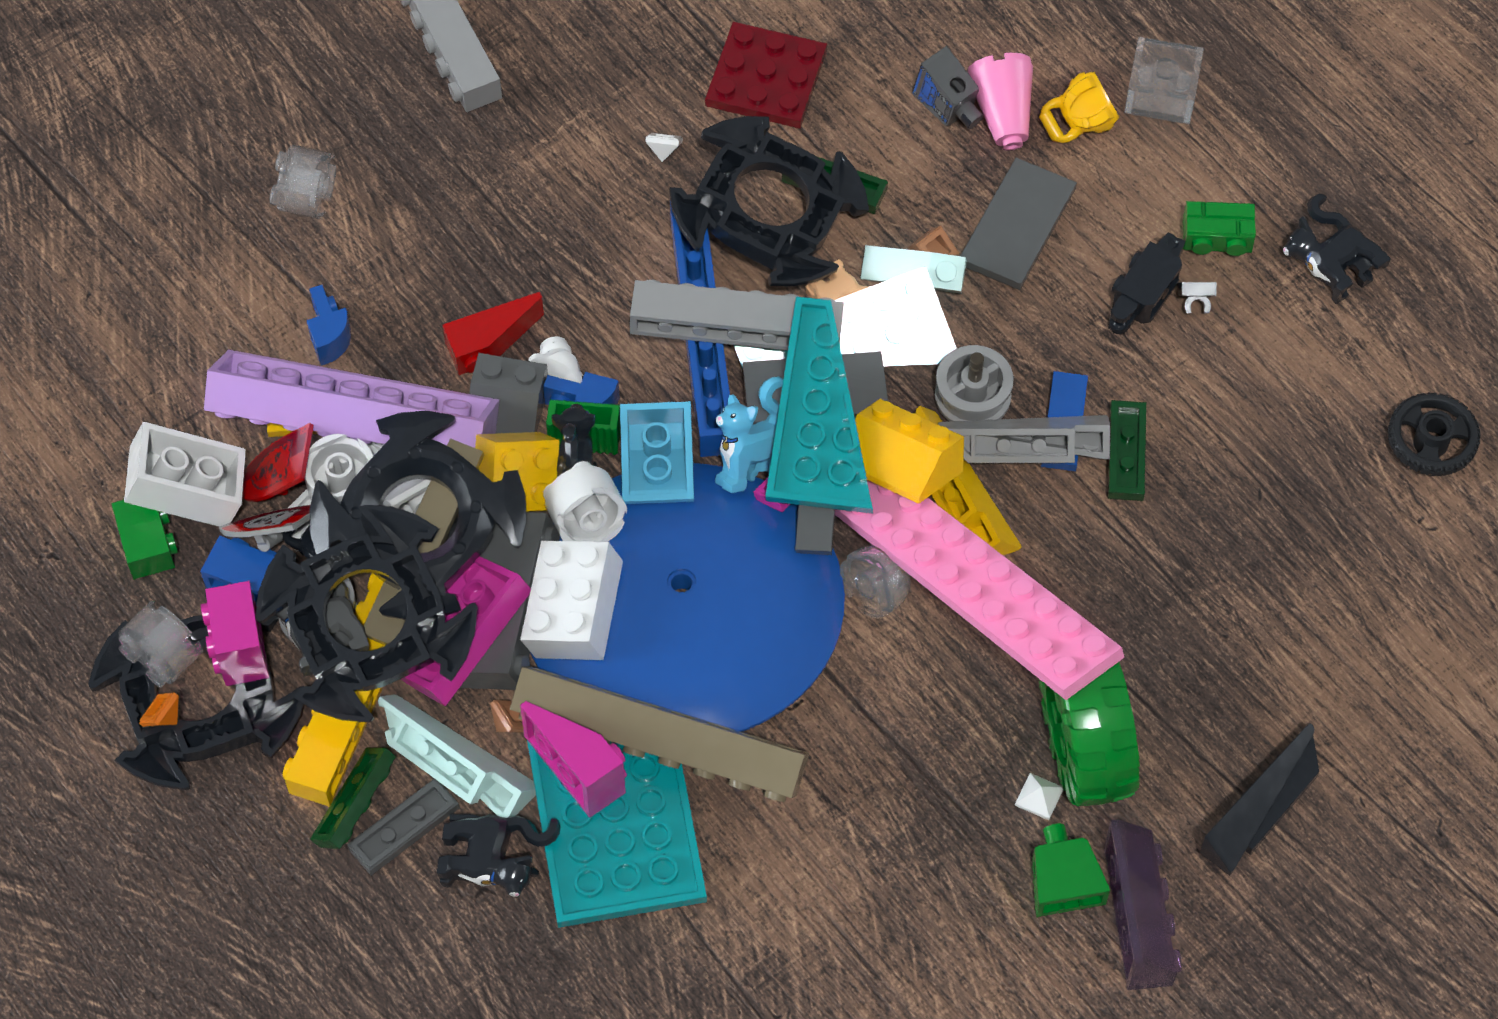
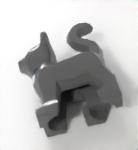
(340, 622)

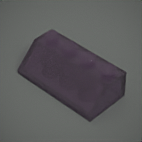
(1140, 906)

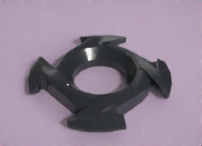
(781, 247)
(413, 456)
(421, 641)
(246, 719)

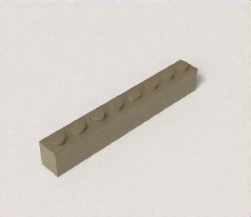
(667, 734)

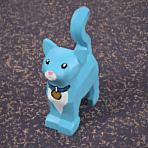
(744, 445)

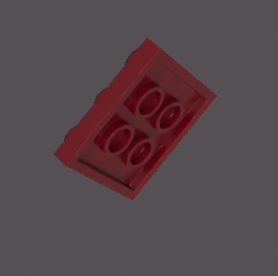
(766, 74)

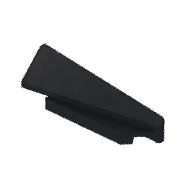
(1263, 804)

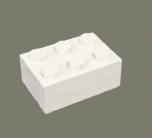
(185, 475)
(572, 600)

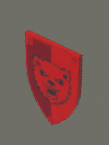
(278, 466)

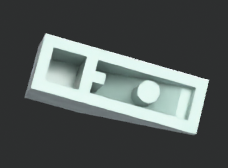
(886, 263)

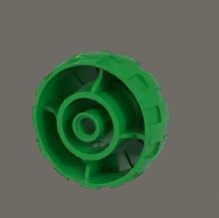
(1094, 740)

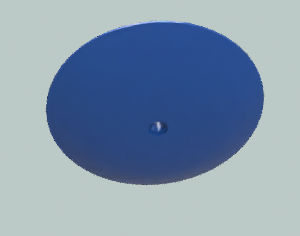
(745, 630)

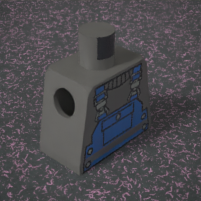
(947, 89)

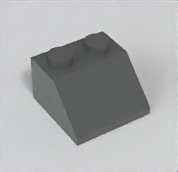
(518, 388)

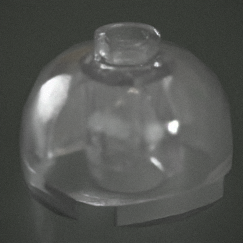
(874, 581)

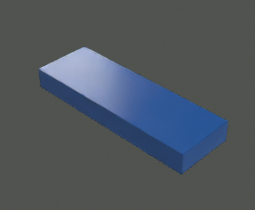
(1066, 400)

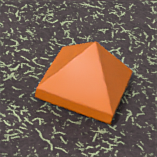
(161, 711)

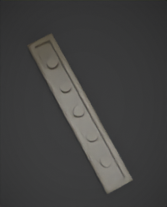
(439, 509)

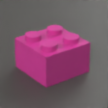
(234, 634)

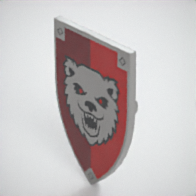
(268, 523)

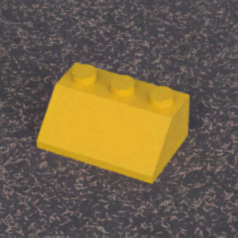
(907, 451)

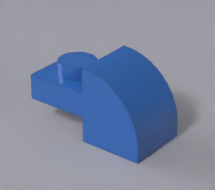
(330, 329)
(591, 389)

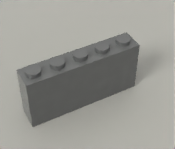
(508, 654)

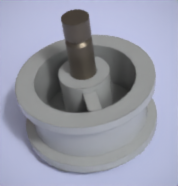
(973, 384)

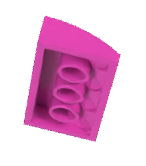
(498, 598)

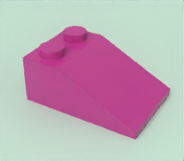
(577, 756)

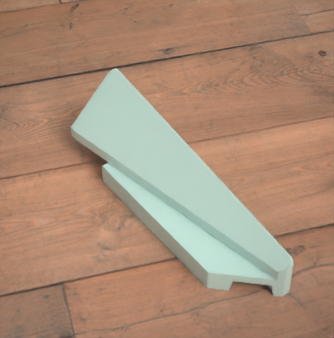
(454, 759)

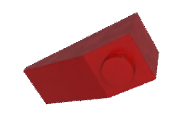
(490, 330)

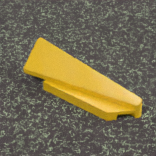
(972, 505)

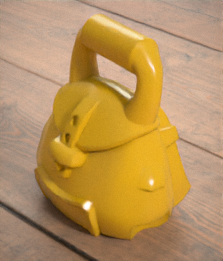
(1083, 108)

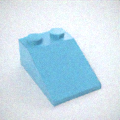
(657, 452)

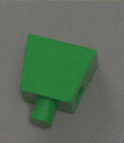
(1066, 874)

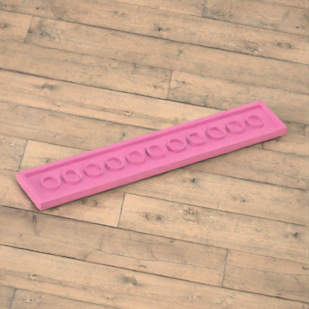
(987, 590)

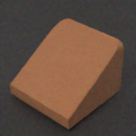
(935, 241)

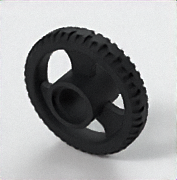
(1435, 421)

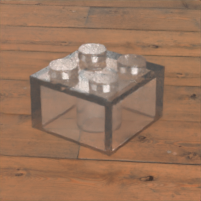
(1164, 80)

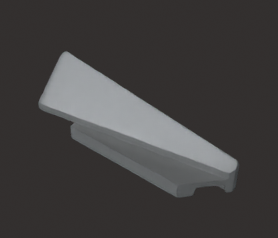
(1034, 439)

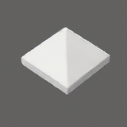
(663, 144)
(1039, 796)

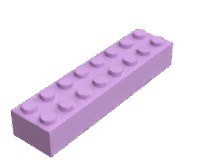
(334, 399)

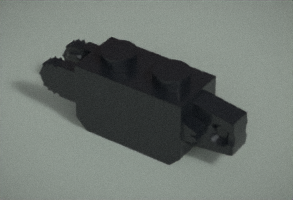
(1147, 284)

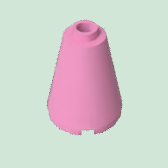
(1005, 96)

